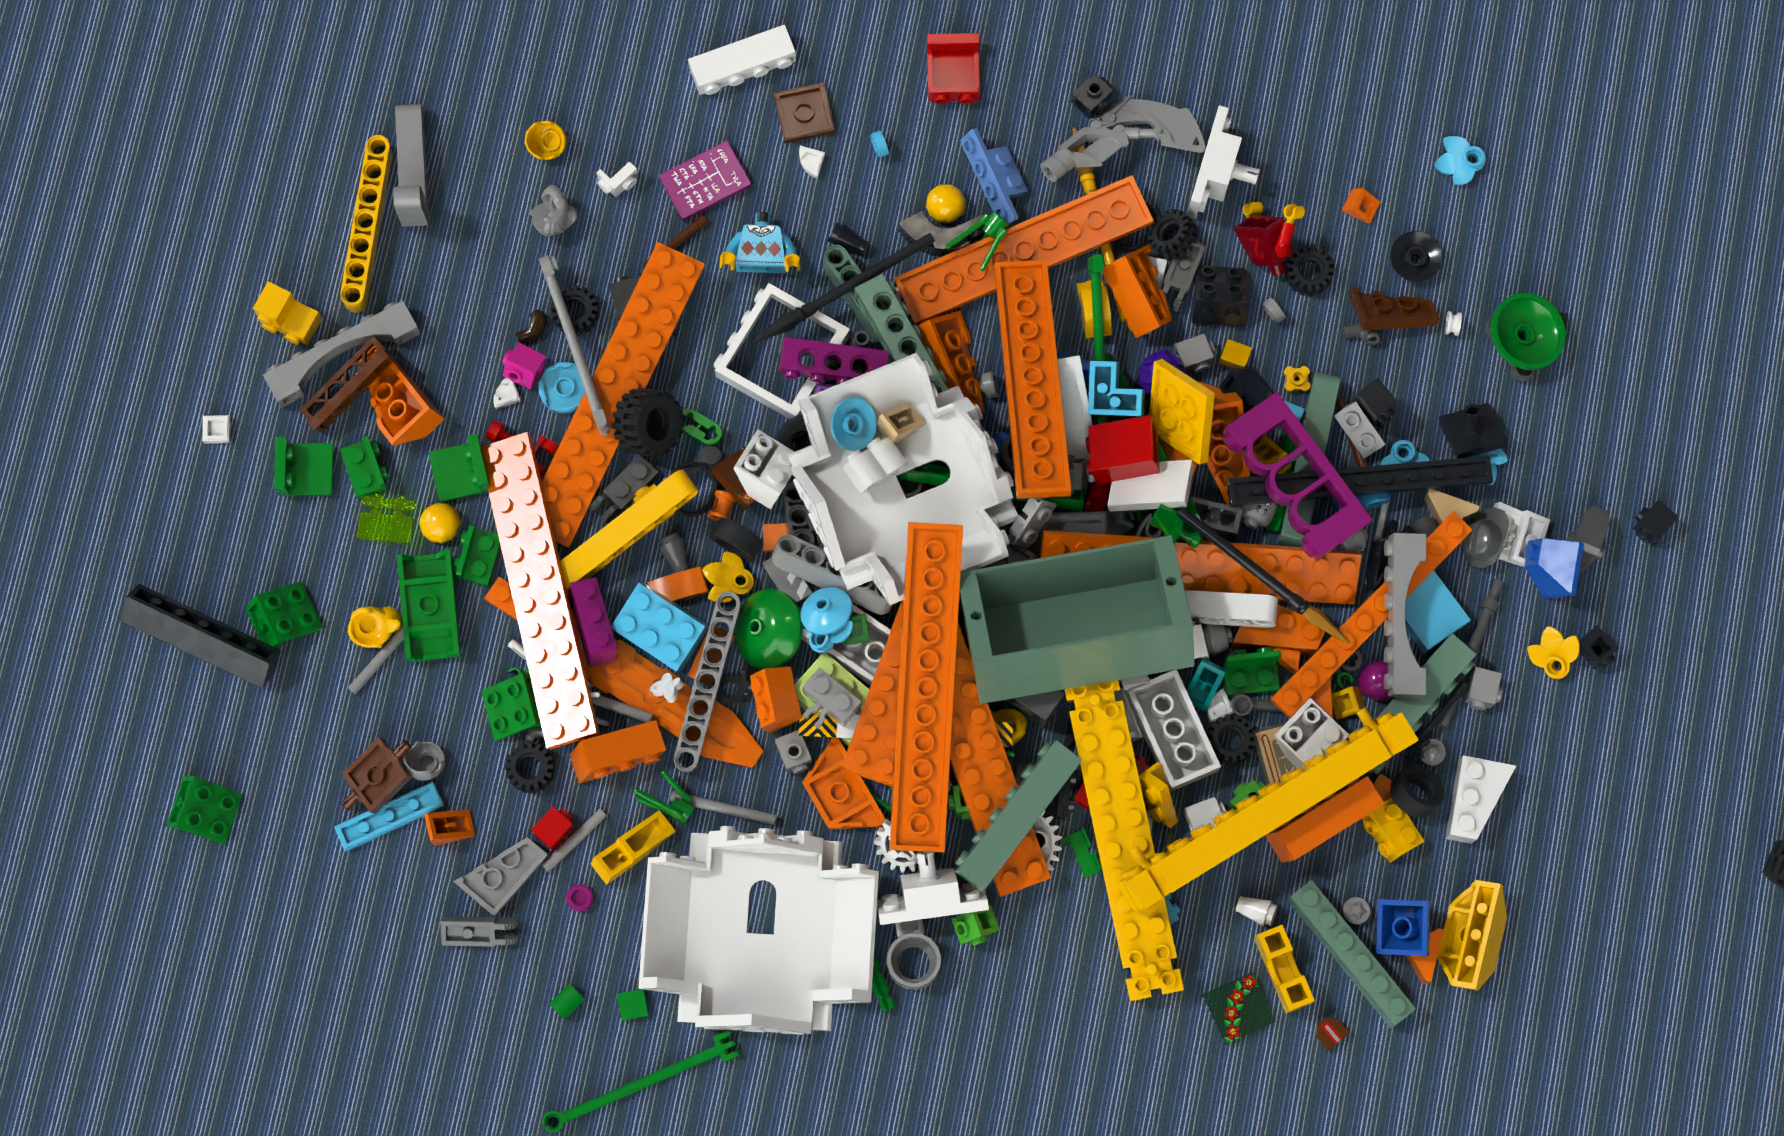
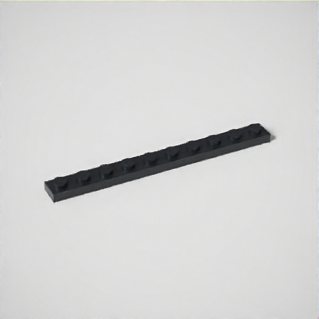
(1369, 479)

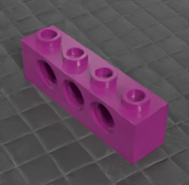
(793, 349)

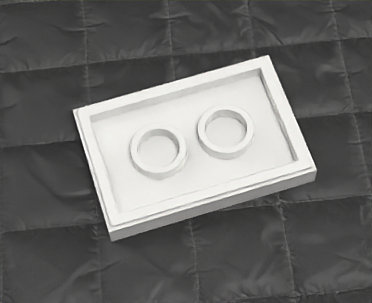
(1168, 488)

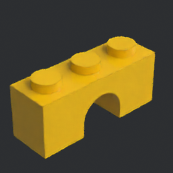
(1280, 964)

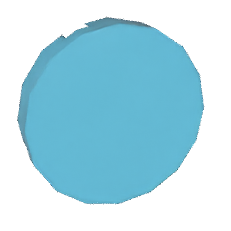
(561, 388)

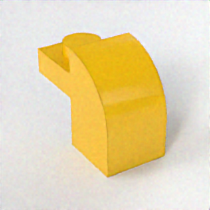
(1085, 297)

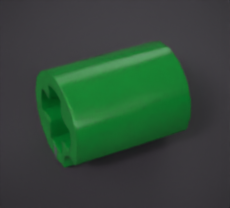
(566, 1001)

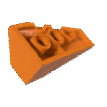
(949, 342)
(401, 406)

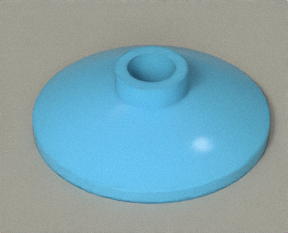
(862, 424)
(831, 617)

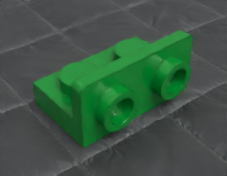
(364, 469)
(477, 556)

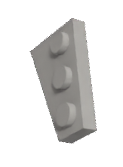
(503, 876)

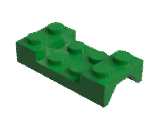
(428, 606)

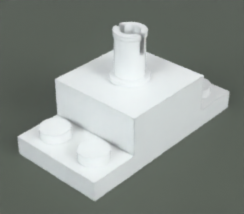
(1219, 165)
(930, 895)

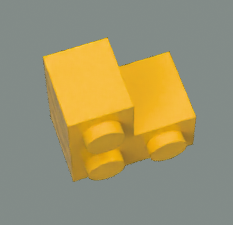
(282, 313)

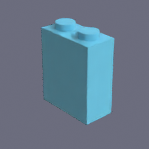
(1433, 614)

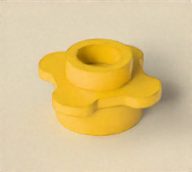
(1293, 385)

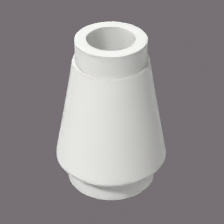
(1258, 910)

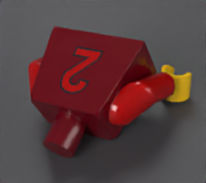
(1268, 237)

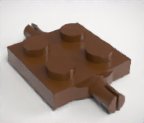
(377, 775)

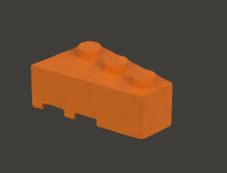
(1137, 291)
(1290, 632)
(617, 751)

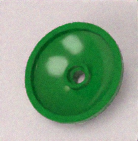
(1537, 323)
(778, 630)

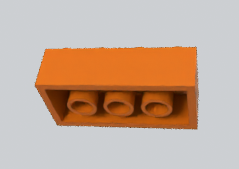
(1324, 819)

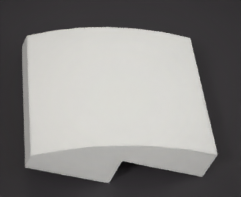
(1522, 528)

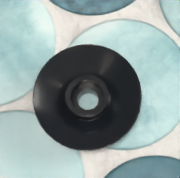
(1420, 245)

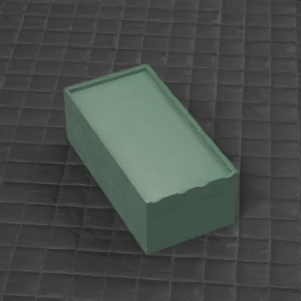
(1076, 619)

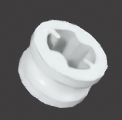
(1453, 323)

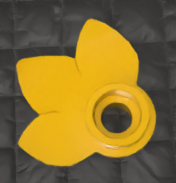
(724, 575)
(1552, 649)

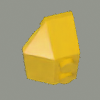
(1473, 935)

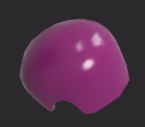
(1372, 681)

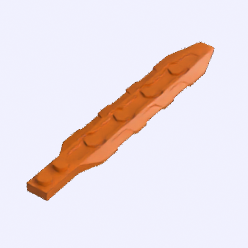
(630, 682)

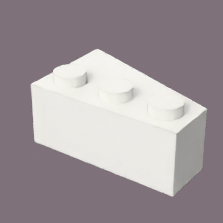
(1474, 796)

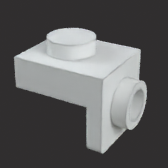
(621, 181)

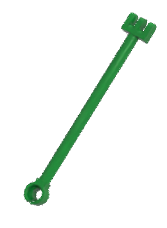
(1095, 268)
(720, 1049)

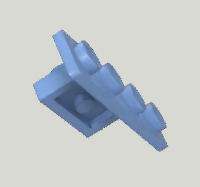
(996, 174)

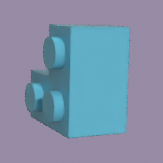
(1105, 395)

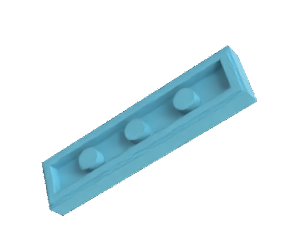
(390, 817)

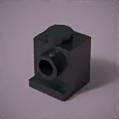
(1600, 640)

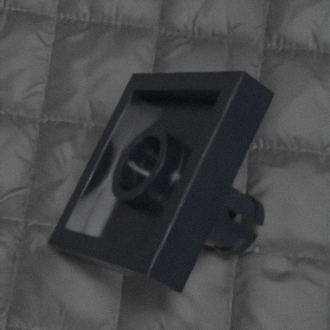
(1473, 431)

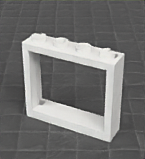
(736, 340)

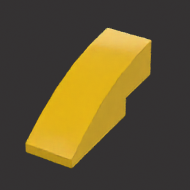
(632, 847)

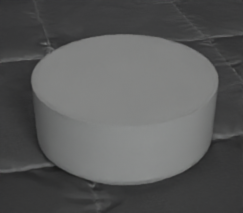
(1273, 310)

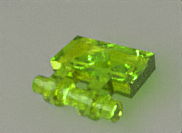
(386, 527)

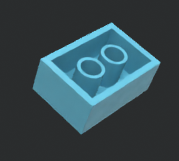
(660, 627)

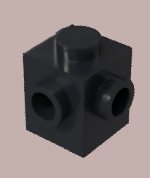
(1093, 96)

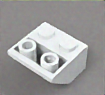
(764, 468)
(1308, 734)

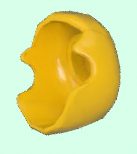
(545, 140)
(946, 203)
(440, 522)

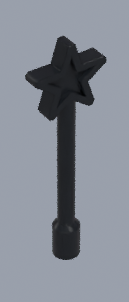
(1417, 747)

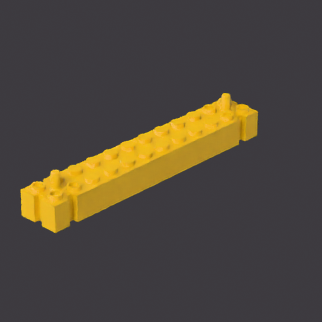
(1264, 813)
(1120, 826)

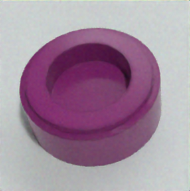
(579, 898)

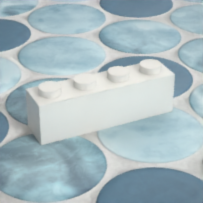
(742, 60)

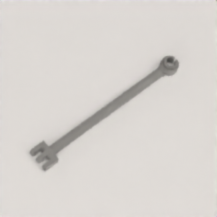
(549, 266)

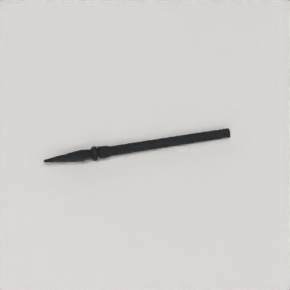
(790, 320)

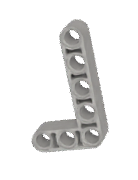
(412, 193)
(813, 566)

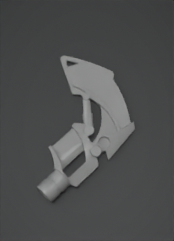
(1107, 130)

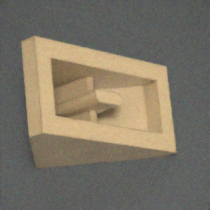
(899, 423)
(1442, 505)

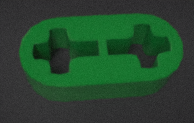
(702, 422)

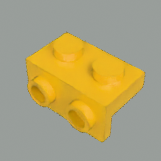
(1158, 795)
(1392, 830)

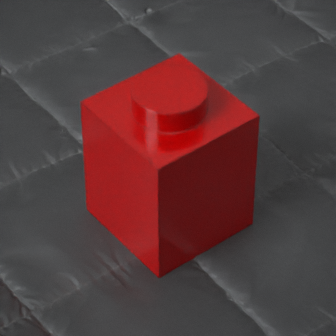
(553, 827)

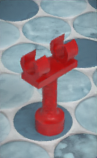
(497, 432)

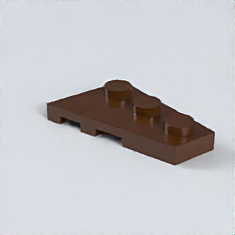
(1389, 313)

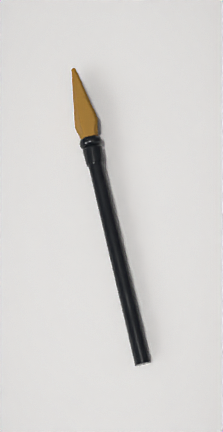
(1303, 607)

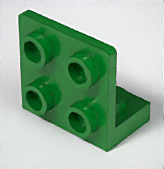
(303, 468)
(459, 470)
(283, 614)
(1251, 672)
(511, 706)
(204, 809)

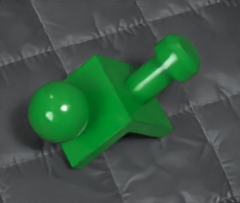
(1167, 521)

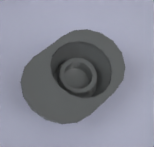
(1486, 539)

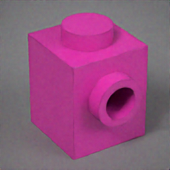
(523, 365)

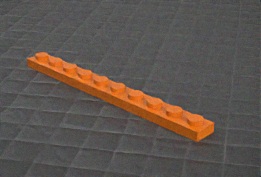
(1364, 622)

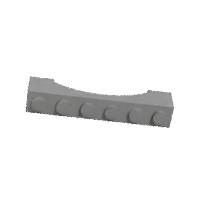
(290, 378)
(1404, 673)

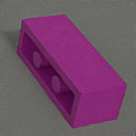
(592, 622)

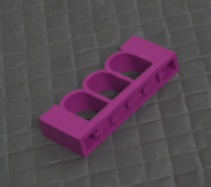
(1260, 421)

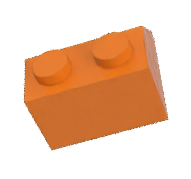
(775, 698)

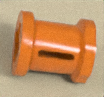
(721, 506)

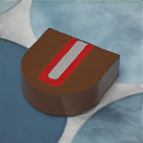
(1330, 1032)

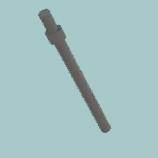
(1488, 606)

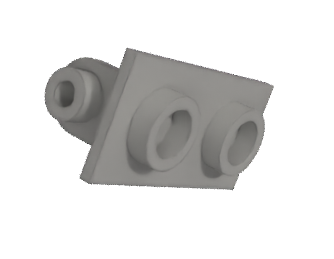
(1359, 429)
(1025, 531)

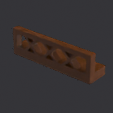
(351, 388)

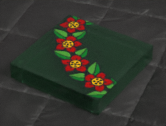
(1238, 1008)

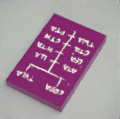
(704, 181)

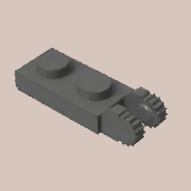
(1182, 273)
(624, 486)
(477, 931)

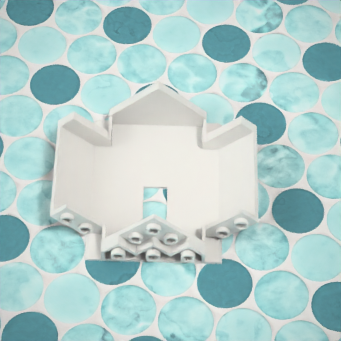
(869, 530)
(752, 981)

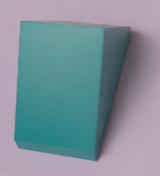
(1205, 684)

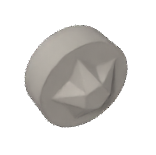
(990, 385)
(1433, 753)
(1355, 911)

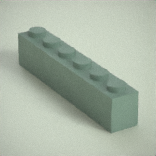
(1441, 670)
(1017, 815)
(1351, 954)

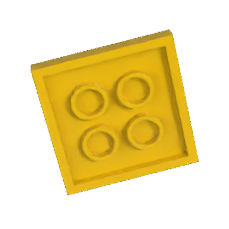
(1181, 411)

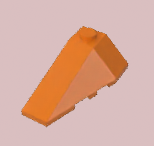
(1221, 460)

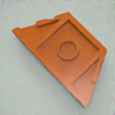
(839, 794)

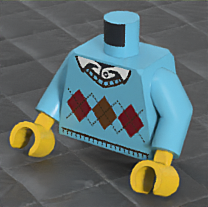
(761, 248)

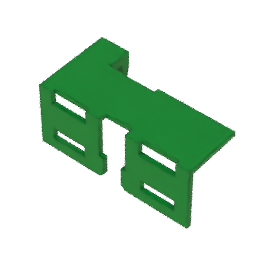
(1081, 850)

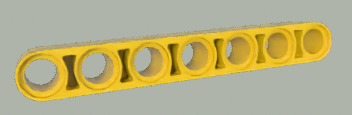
(370, 235)
(628, 528)

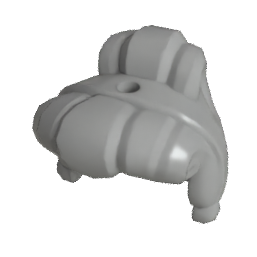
(554, 213)

